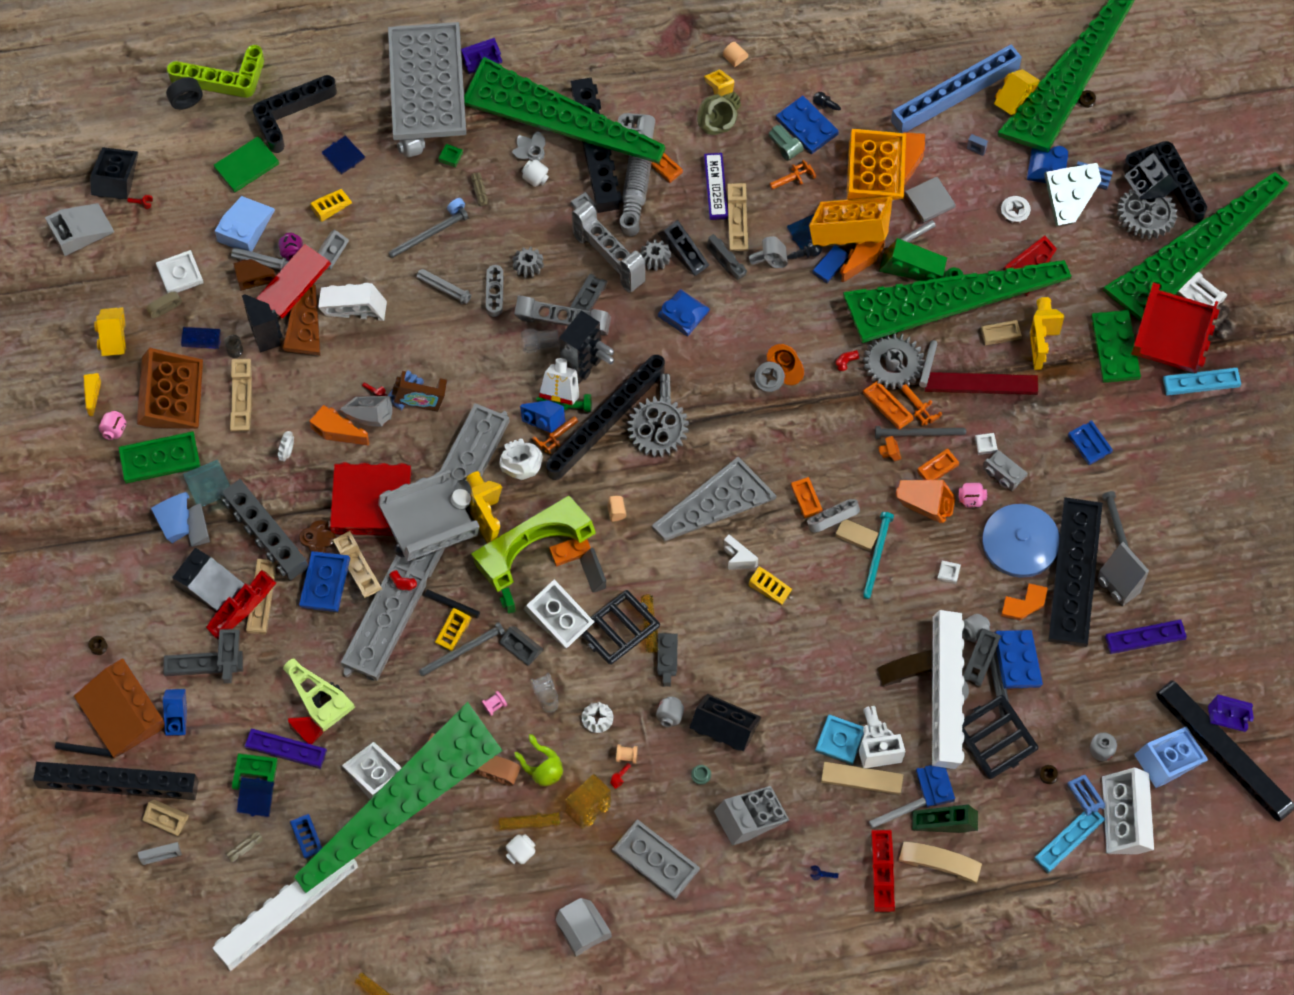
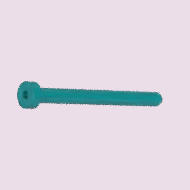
(886, 518)

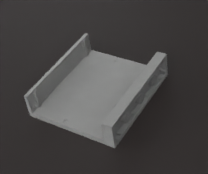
(425, 517)

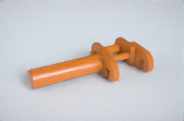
(795, 175)
(916, 401)
(554, 435)

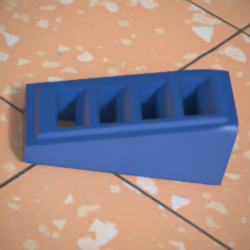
(294, 823)

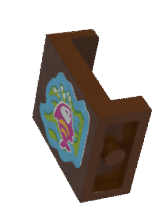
(417, 394)

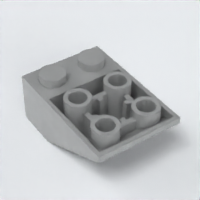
(78, 227)
(750, 814)

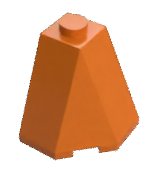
(927, 498)

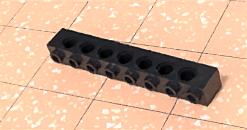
(604, 200)
(116, 780)

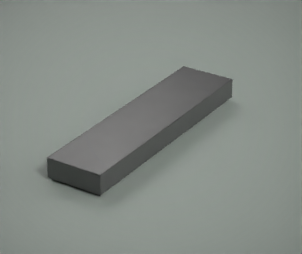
(194, 664)

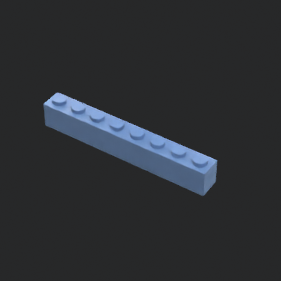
(956, 89)

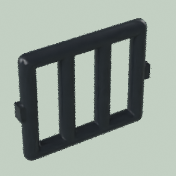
(624, 647)
(1021, 732)

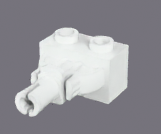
(879, 744)

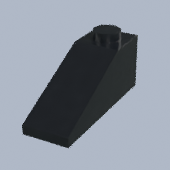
(683, 247)

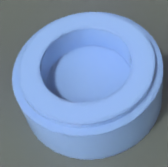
(455, 205)

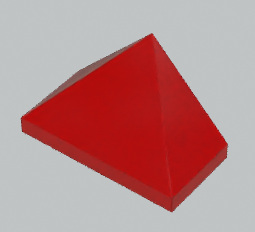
(305, 729)

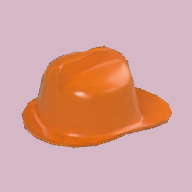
(789, 361)

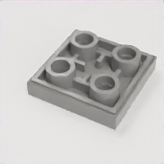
(930, 199)

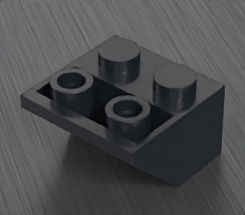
(1151, 179)

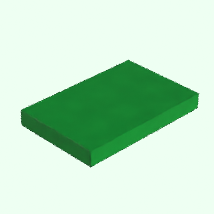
(246, 164)

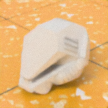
(521, 459)

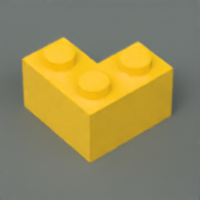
(1015, 90)
(111, 328)

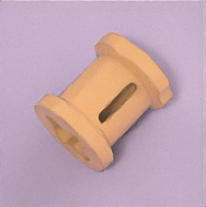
(626, 753)

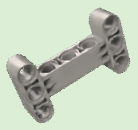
(584, 229)
(529, 310)

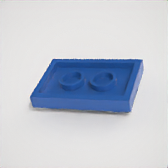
(807, 124)
(324, 581)
(1018, 659)

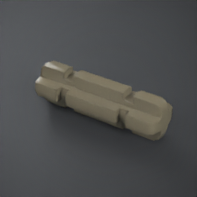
(479, 189)
(244, 846)

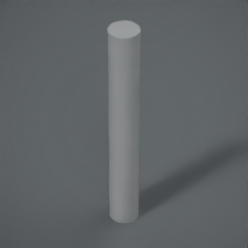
(919, 231)
(928, 363)
(897, 813)

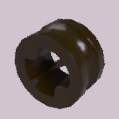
(1087, 93)
(96, 651)
(1048, 768)

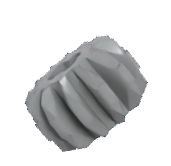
(656, 255)
(534, 259)

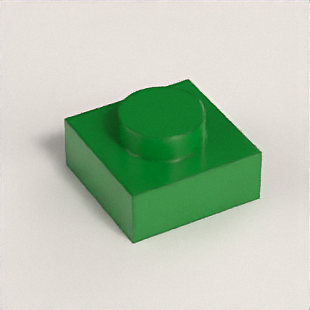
(450, 155)
(507, 600)

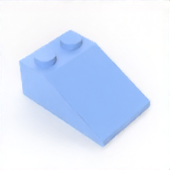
(243, 224)
(1170, 756)

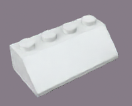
(1128, 812)

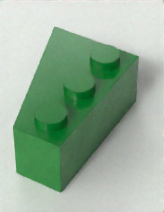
(912, 261)

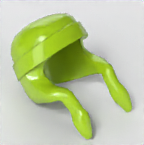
(549, 771)

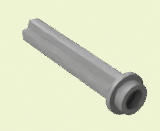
(268, 261)
(444, 286)

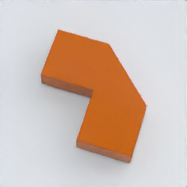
(1020, 609)

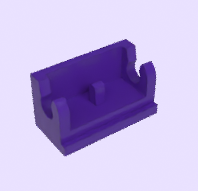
(474, 54)
(1230, 712)

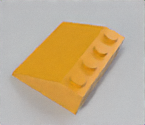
(876, 164)
(851, 221)

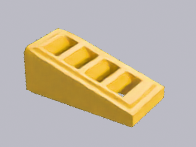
(329, 211)
(91, 387)
(760, 572)
(454, 613)

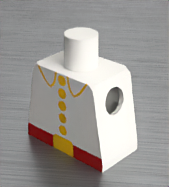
(560, 383)

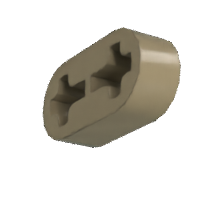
(163, 304)

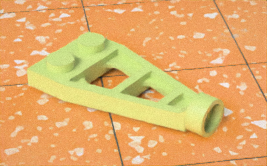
(329, 712)

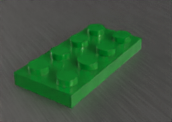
(1114, 346)
(159, 457)

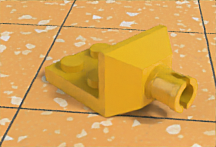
(1045, 323)
(482, 497)

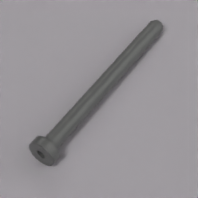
(430, 232)
(918, 432)
(1109, 497)
(498, 629)

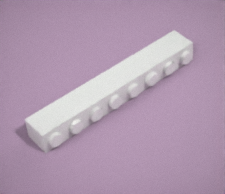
(947, 690)
(273, 917)

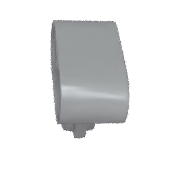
(773, 252)

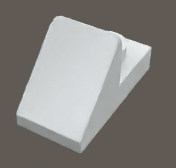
(742, 557)

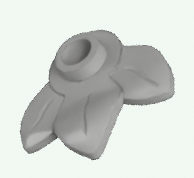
(529, 146)

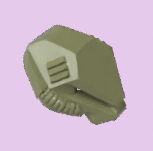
(718, 113)

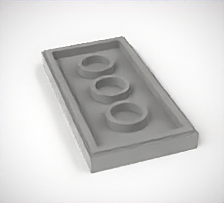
(656, 859)

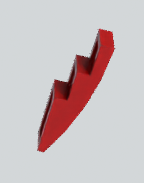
(245, 601)
(883, 871)

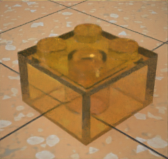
(588, 802)

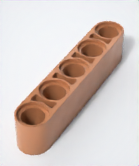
(498, 769)

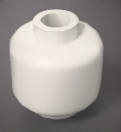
(535, 173)
(520, 849)

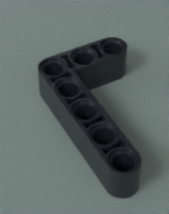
(288, 107)
(1179, 173)

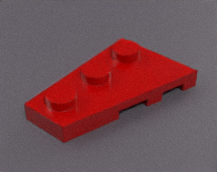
(1036, 254)

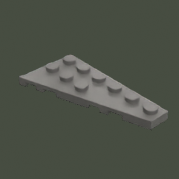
(722, 496)

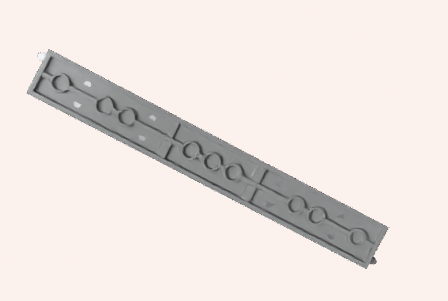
(392, 606)

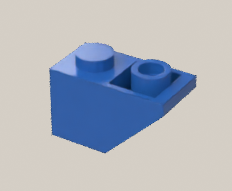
(543, 415)
(175, 711)

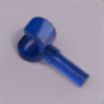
(821, 873)

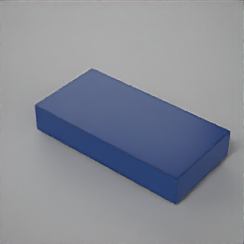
(831, 264)

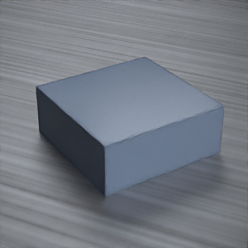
(977, 144)

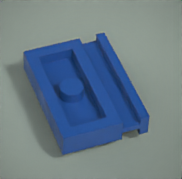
(1090, 442)
(935, 785)

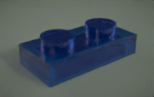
(201, 337)

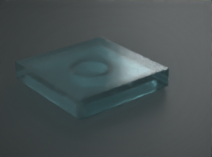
(207, 482)

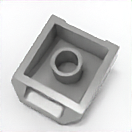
(368, 410)
(582, 925)

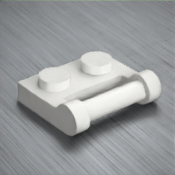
(1194, 292)

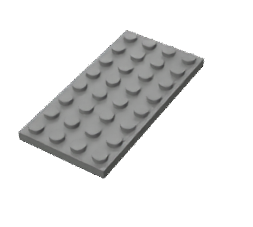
(426, 81)

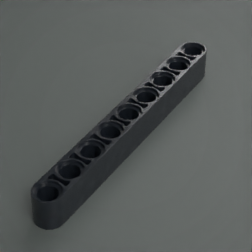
(603, 425)
(1225, 751)

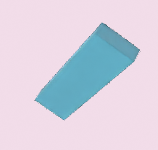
(1201, 381)
(1068, 840)

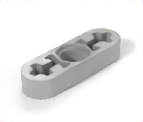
(490, 284)
(833, 515)

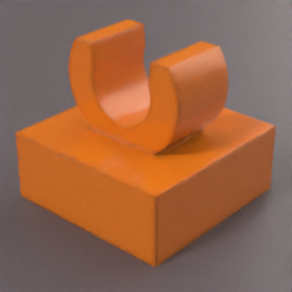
(891, 449)

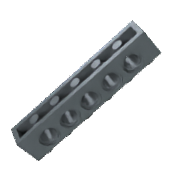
(240, 493)

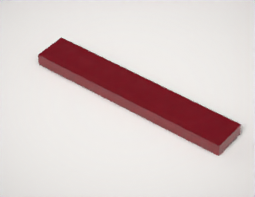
(982, 383)

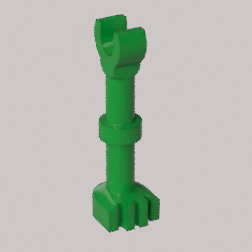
(586, 404)

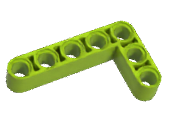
(221, 77)

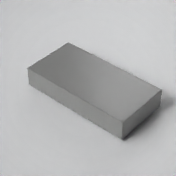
(159, 853)

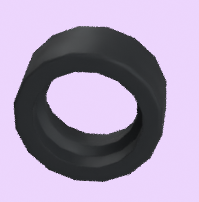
(181, 86)

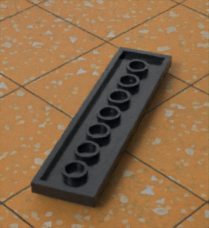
(1075, 572)

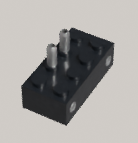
(583, 346)

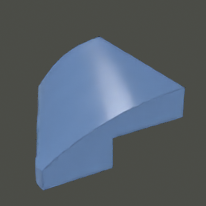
(173, 516)

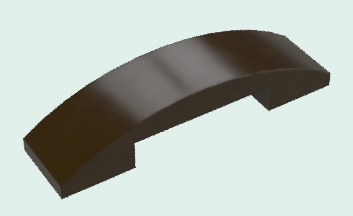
(905, 667)

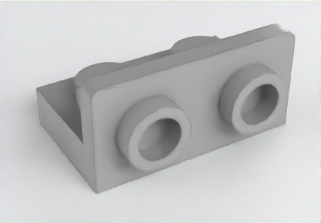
(1004, 470)

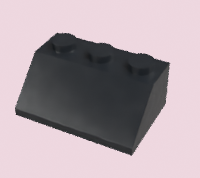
(263, 323)
(724, 722)

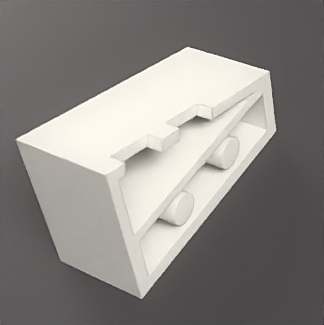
(352, 300)

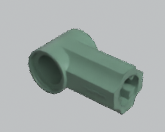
(788, 146)

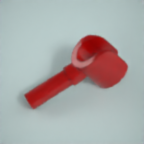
(142, 201)
(377, 392)
(616, 779)

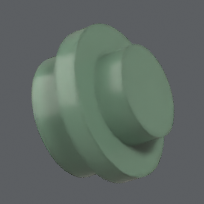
(701, 774)

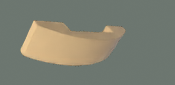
(737, 217)
(241, 395)
(357, 566)
(941, 860)

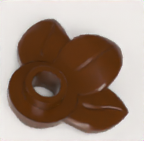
(320, 536)

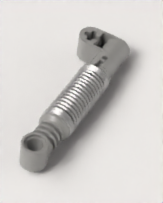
(636, 182)

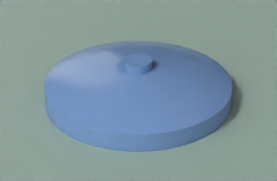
(1020, 540)

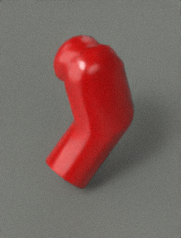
(844, 358)
(402, 583)

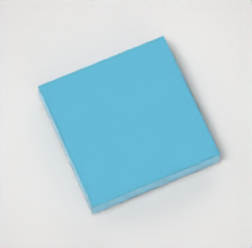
(840, 739)

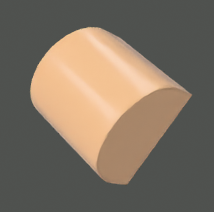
(735, 54)
(616, 508)

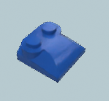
(1043, 162)
(683, 312)

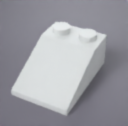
(558, 614)
(371, 769)

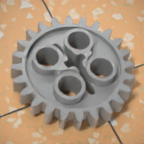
(1146, 215)
(673, 432)

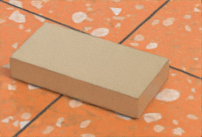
(1001, 332)
(857, 534)

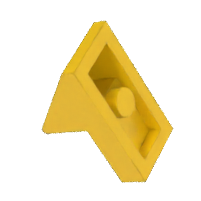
(720, 82)

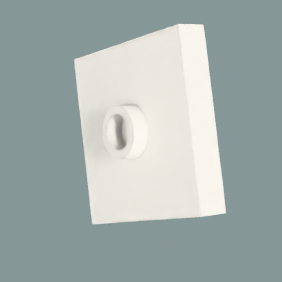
(179, 272)

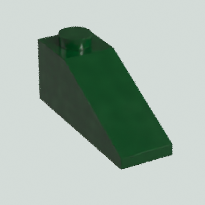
(946, 819)

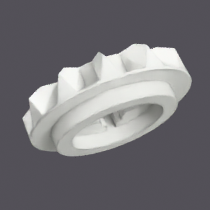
(1019, 203)
(286, 446)
(603, 723)

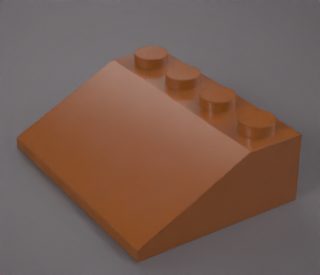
(169, 390)
(119, 709)

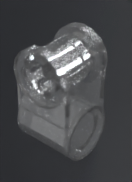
(544, 689)

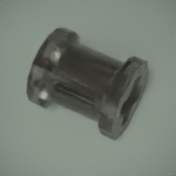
(233, 346)

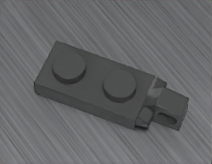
(725, 258)
(228, 653)
(667, 656)

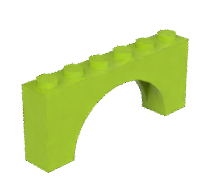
(561, 519)

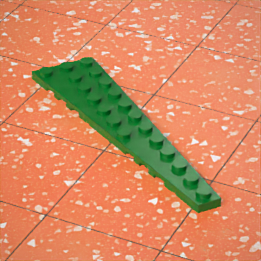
(521, 100)
(1050, 105)
(1193, 249)
(902, 307)
(438, 766)

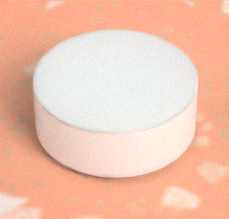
(460, 499)

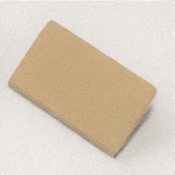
(165, 817)

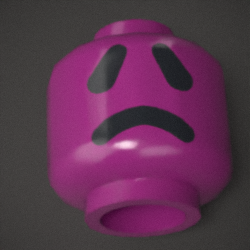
(289, 245)

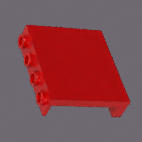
(1175, 330)
(357, 496)

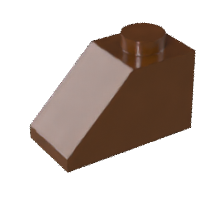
(252, 274)

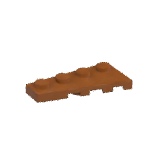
(303, 325)

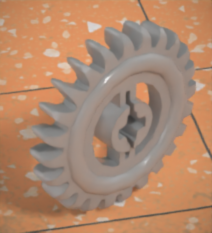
(892, 351)

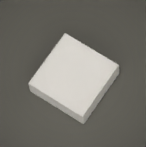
(986, 443)
(949, 572)

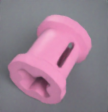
(494, 703)

